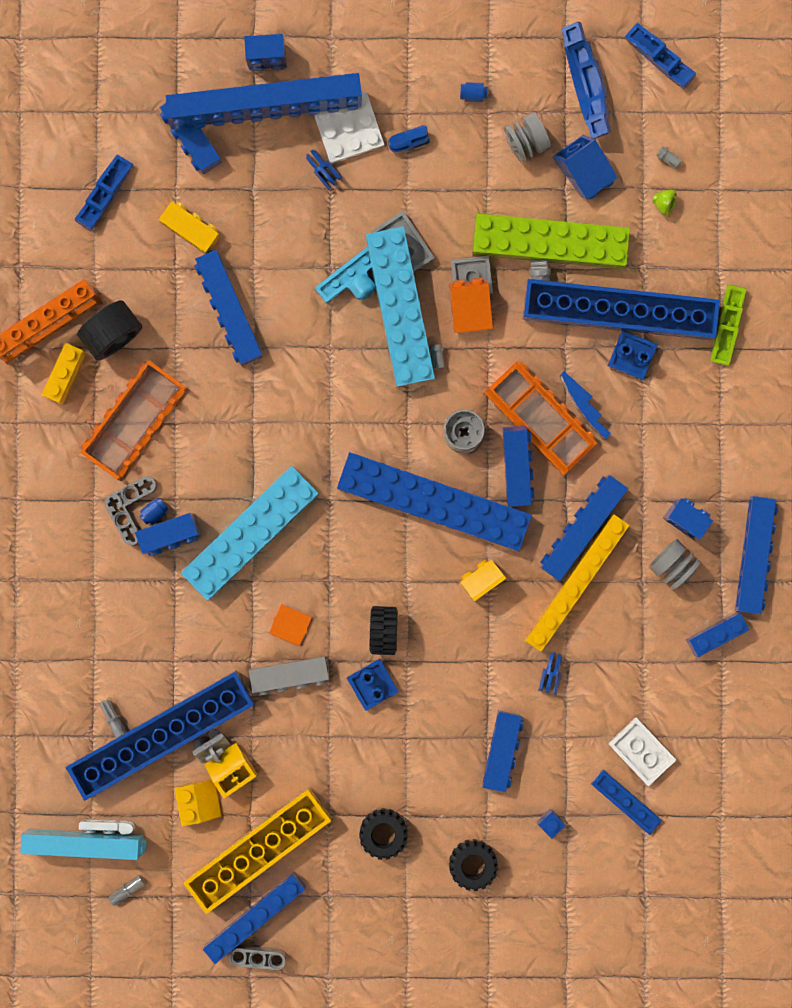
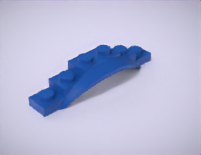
(587, 80)

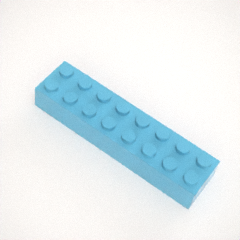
(399, 306)
(249, 533)

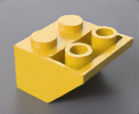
(232, 770)

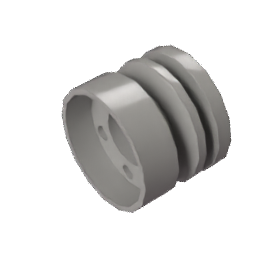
(527, 137)
(463, 421)
(674, 564)

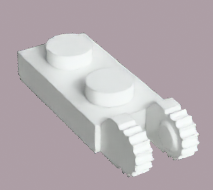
(107, 826)

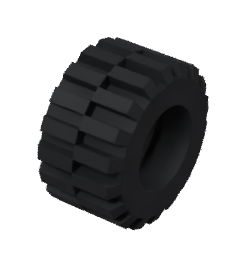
(383, 630)
(380, 850)
(473, 881)

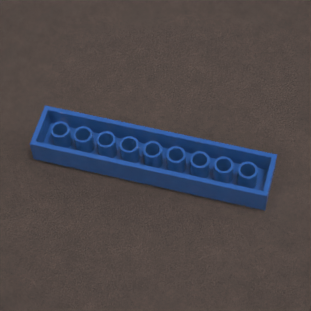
(264, 101)
(621, 309)
(434, 501)
(160, 735)

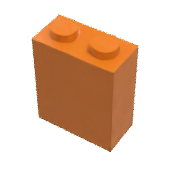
(470, 305)

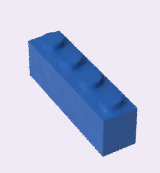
(195, 144)
(517, 465)
(501, 751)

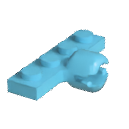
(351, 277)

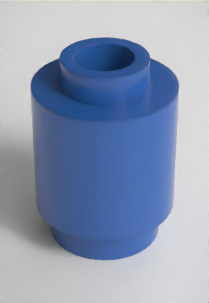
(473, 92)
(153, 511)

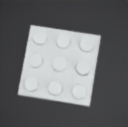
(349, 132)

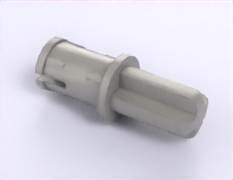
(112, 718)
(126, 890)

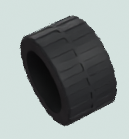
(109, 330)

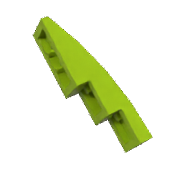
(728, 324)

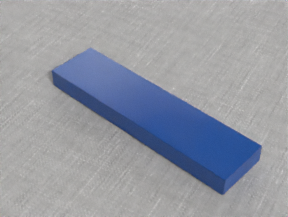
(626, 802)

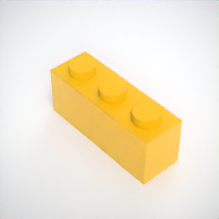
(189, 227)
(64, 373)

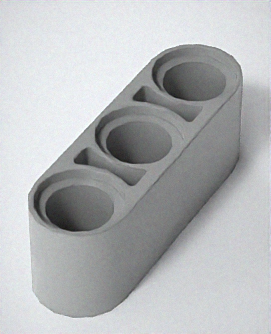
(267, 953)

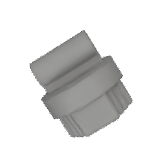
(540, 270)

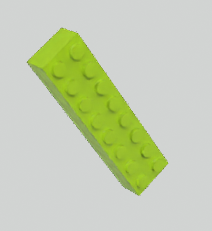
(551, 240)

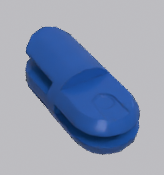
(409, 139)
(323, 169)
(551, 673)

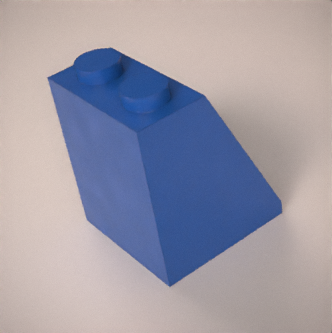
(585, 166)

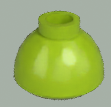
(665, 201)

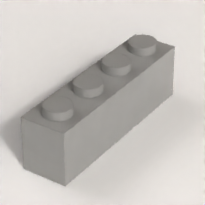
(289, 674)

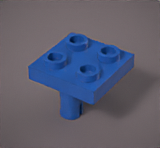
(632, 355)
(372, 684)

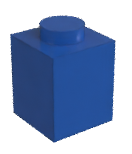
(551, 823)

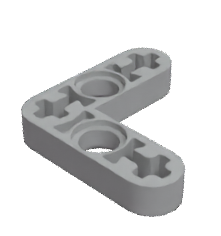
(124, 502)

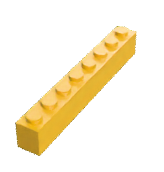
(576, 582)

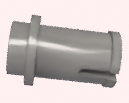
(668, 157)
(437, 356)

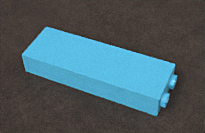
(82, 844)

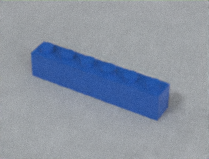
(229, 308)
(583, 528)
(755, 555)
(254, 917)

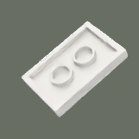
(642, 751)

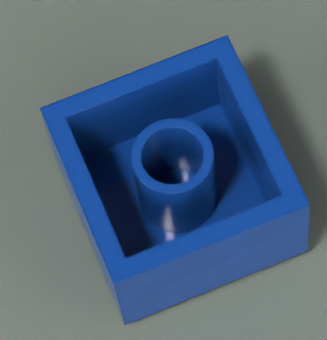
(265, 52)
(688, 518)

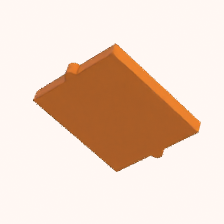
(290, 625)

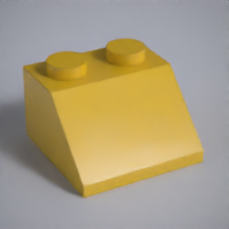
(482, 579)
(197, 802)

